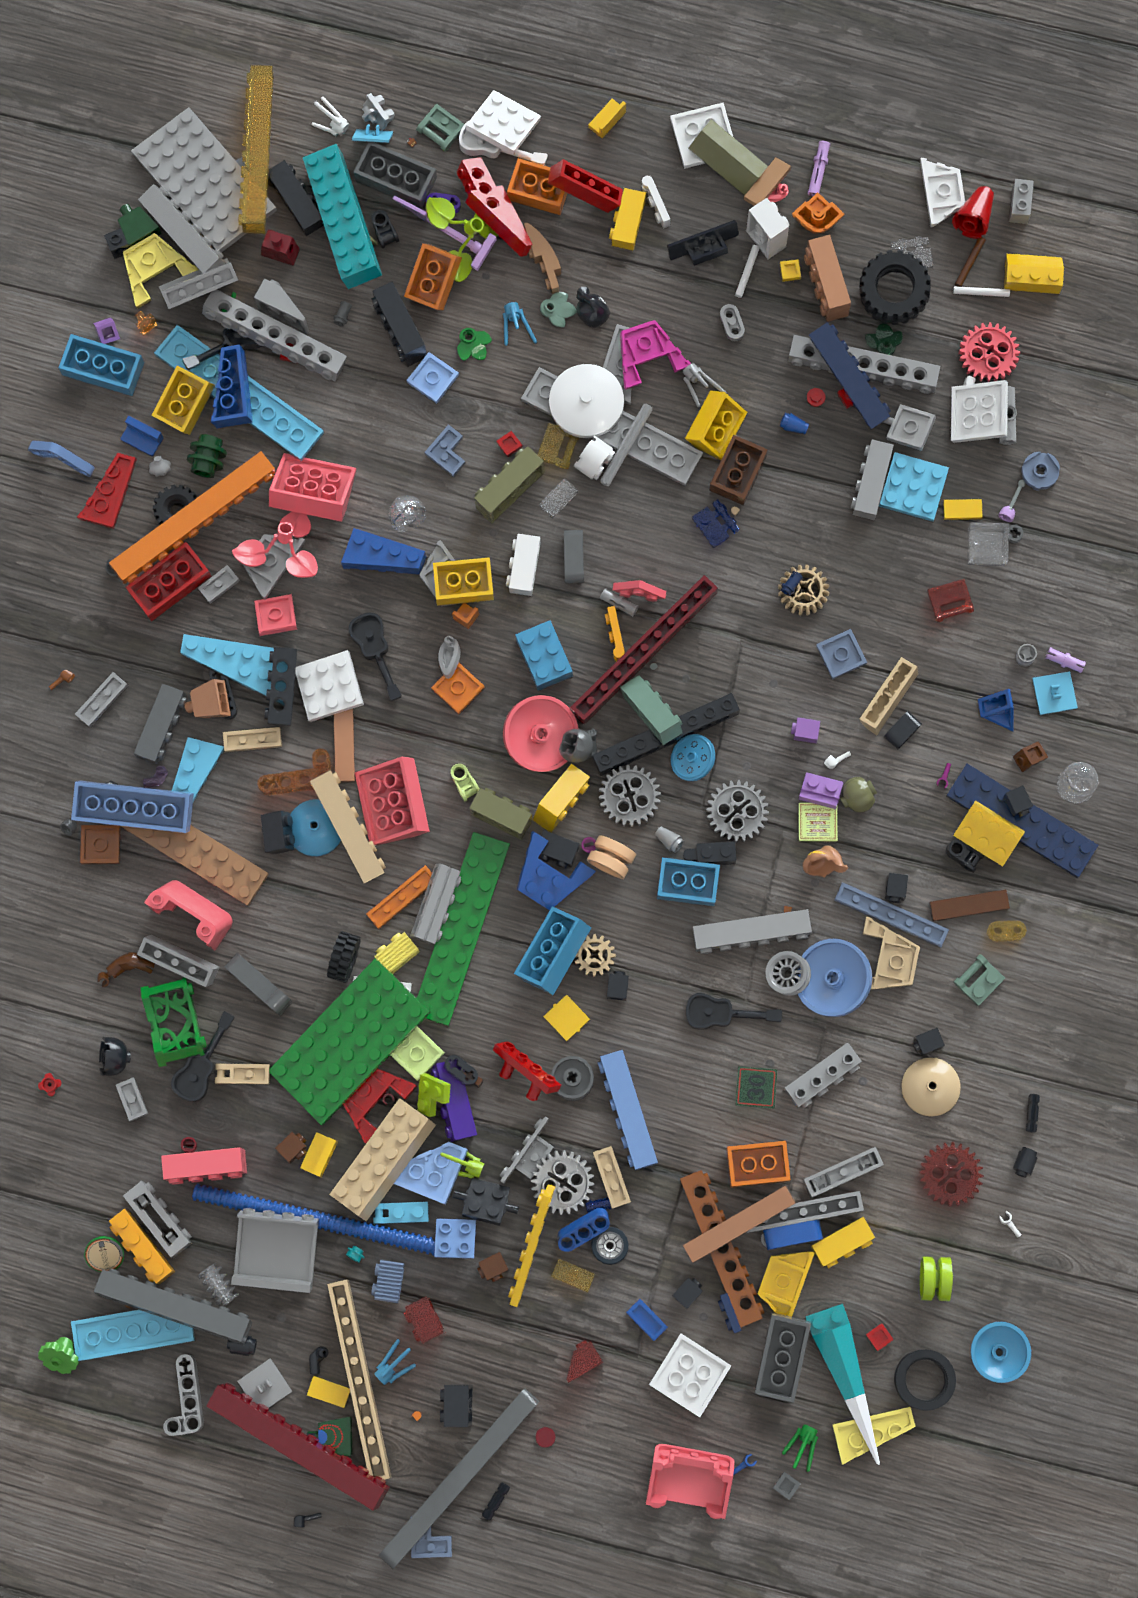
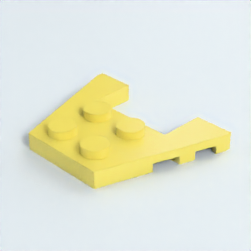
(149, 259)

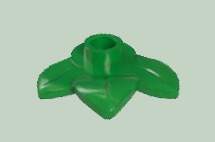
(474, 347)

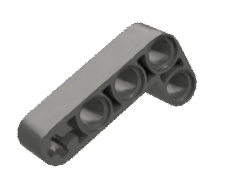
(258, 984)

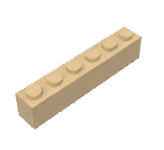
(347, 826)

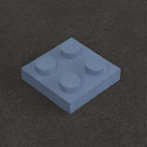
(841, 654)

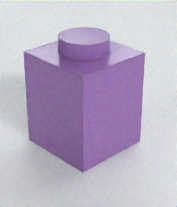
(106, 331)
(805, 730)

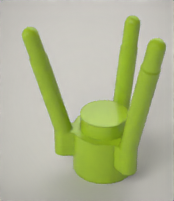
(472, 1167)

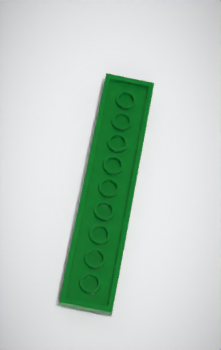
(463, 927)

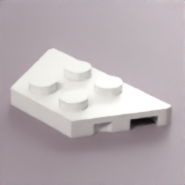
(942, 190)

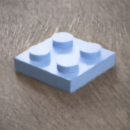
(432, 377)

